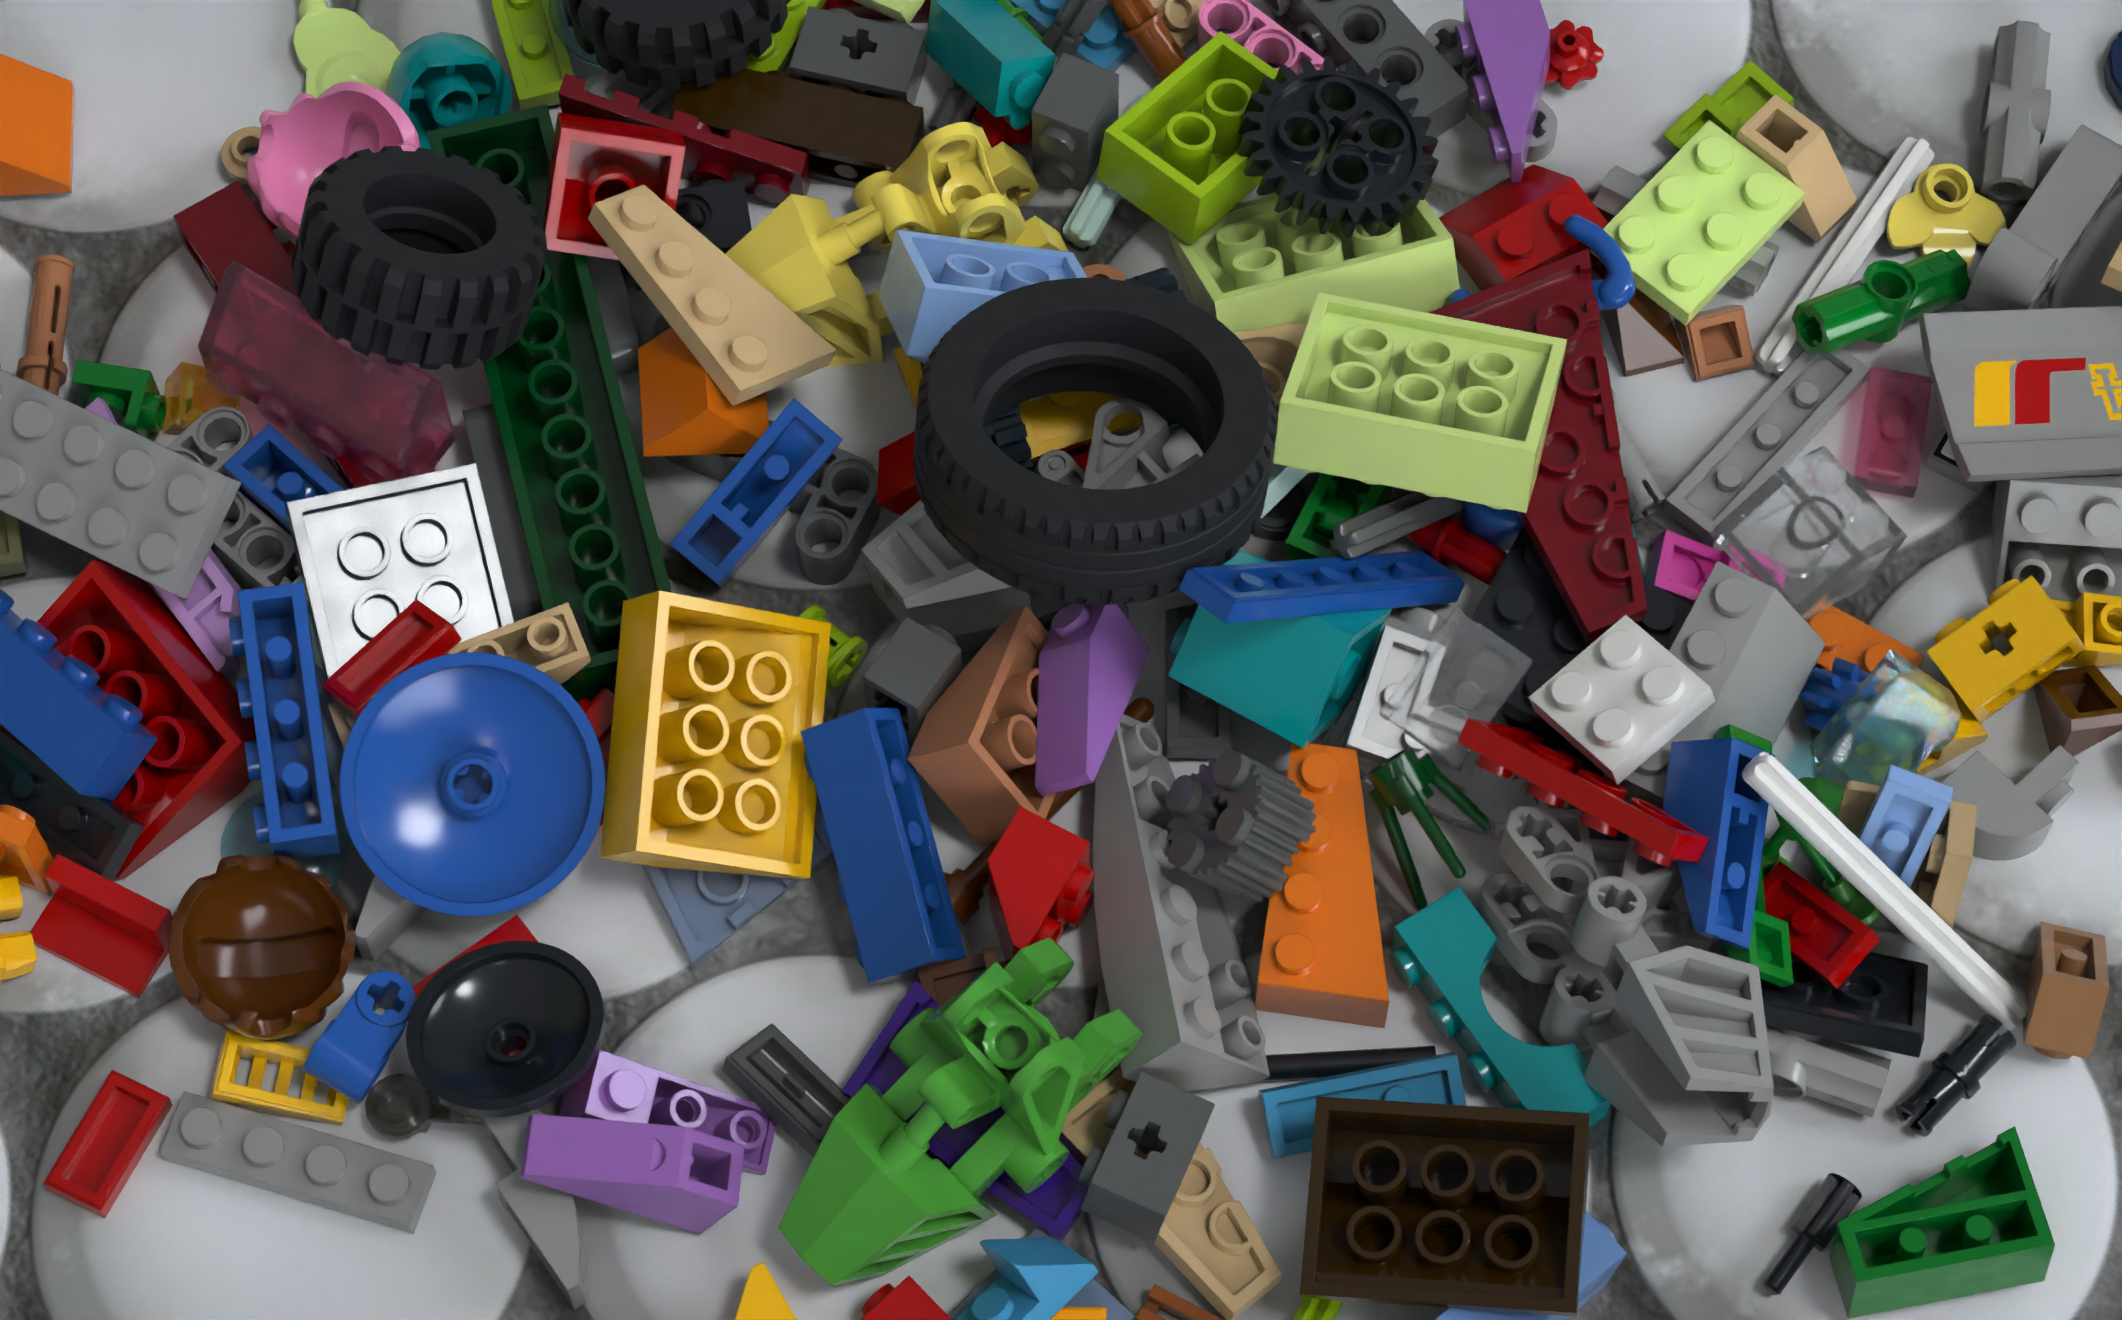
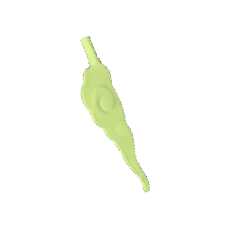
(340, 47)

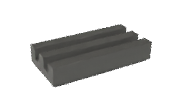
(782, 1093)

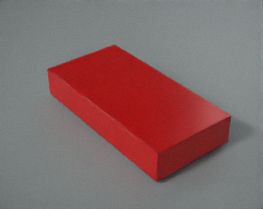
(405, 642)
(108, 1143)

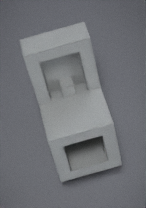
(2010, 816)

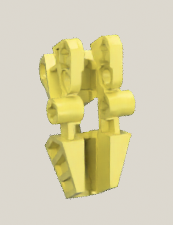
(943, 191)

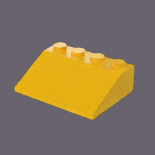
(712, 737)

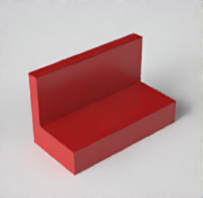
(102, 927)

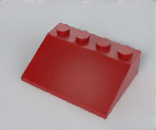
(192, 709)

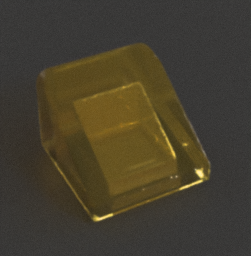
(189, 396)

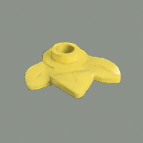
(1936, 224)

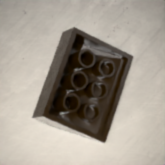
(1446, 1206)

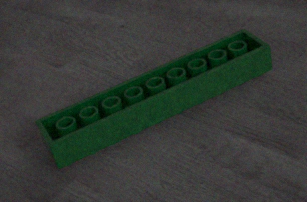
(565, 421)

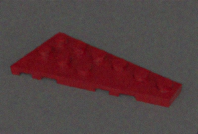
(1580, 493)

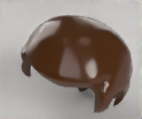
(261, 946)

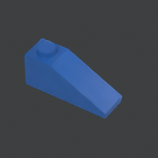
(756, 493)
(1711, 797)

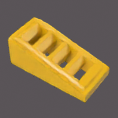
(251, 1097)

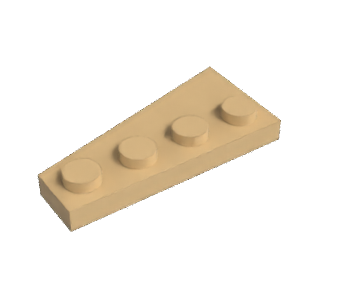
(712, 304)
(1204, 1229)

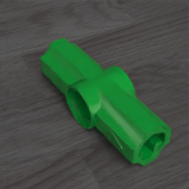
(1881, 301)

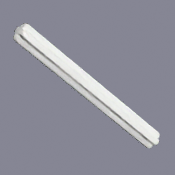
(1884, 889)

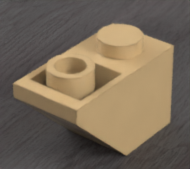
(1804, 157)

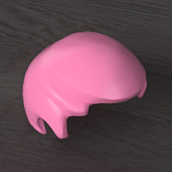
(314, 135)

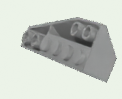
(2060, 534)
(1166, 934)

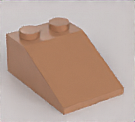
(983, 732)

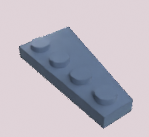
(715, 905)

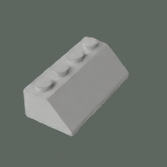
(1750, 654)

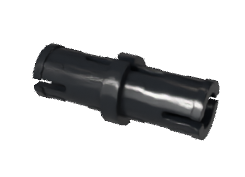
(1956, 1075)

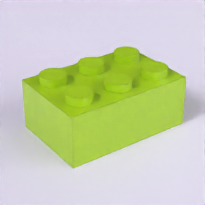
(1182, 141)

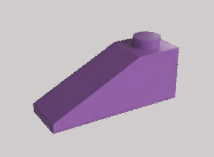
(1083, 691)

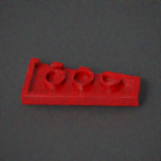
(1558, 779)

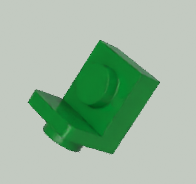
(126, 393)

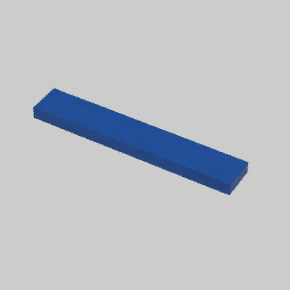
(1321, 586)

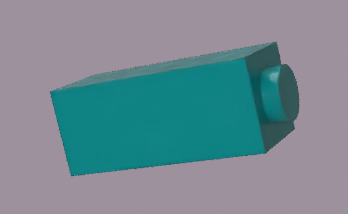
(990, 56)

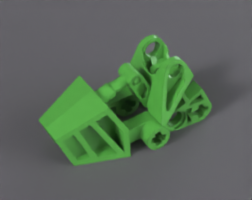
(871, 1186)

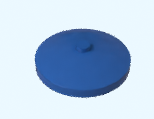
(472, 784)

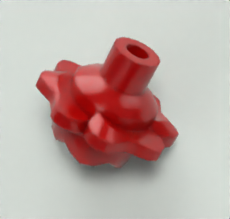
(1572, 55)

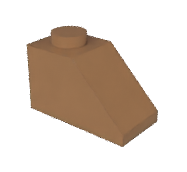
(2065, 992)

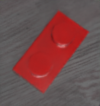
(1820, 930)

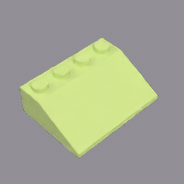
(1267, 271)
(1419, 402)

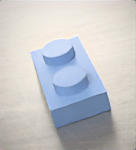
(1904, 820)

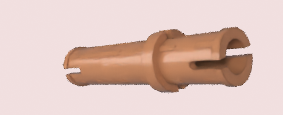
(47, 324)

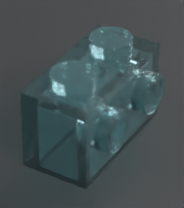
(1887, 721)

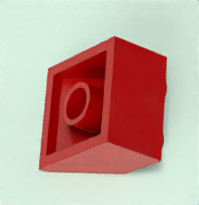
(597, 161)
(1519, 226)

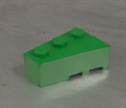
(1946, 1237)

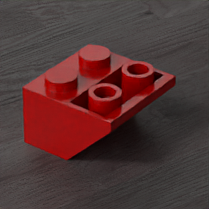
(1037, 882)

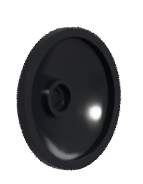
(500, 1003)

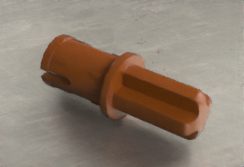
(1149, 35)

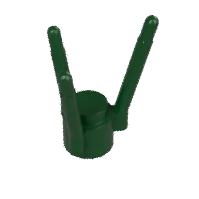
(1404, 784)

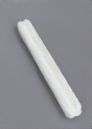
(1849, 247)

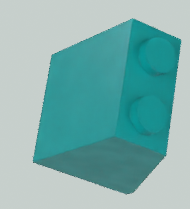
(1278, 671)

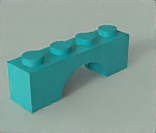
(1445, 956)

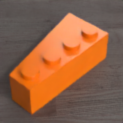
(1324, 926)

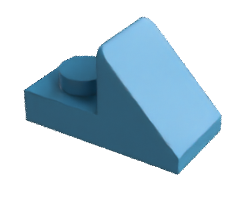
(1033, 1281)

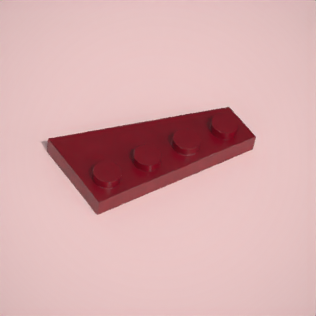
(765, 166)

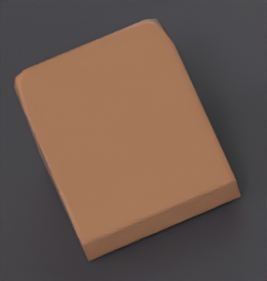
(1717, 341)

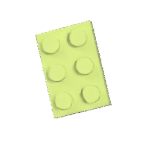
(1701, 220)

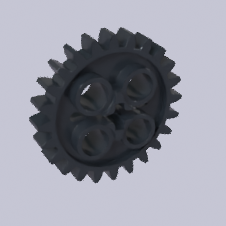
(1364, 178)

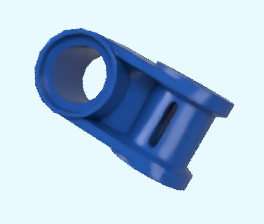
(359, 1040)

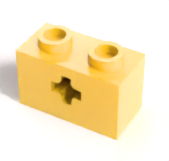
(2035, 631)

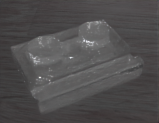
(1456, 678)

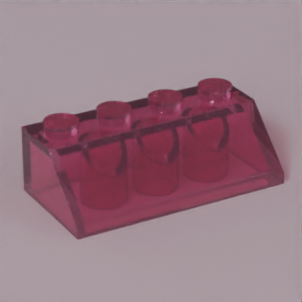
(299, 375)

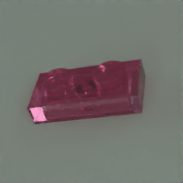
(1892, 432)

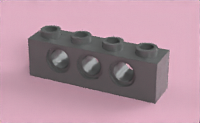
(1393, 48)

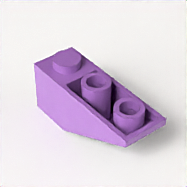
(1512, 62)
(640, 1094)
(636, 1167)

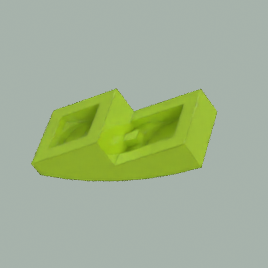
(1728, 106)

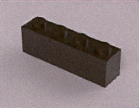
(838, 129)

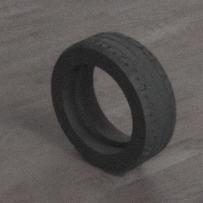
(1078, 539)

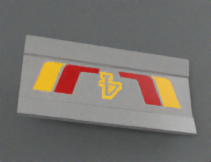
(2029, 390)

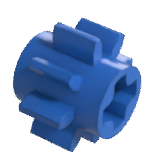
(1829, 690)

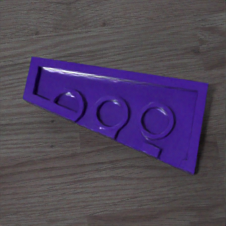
(1051, 1206)

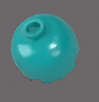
(448, 82)

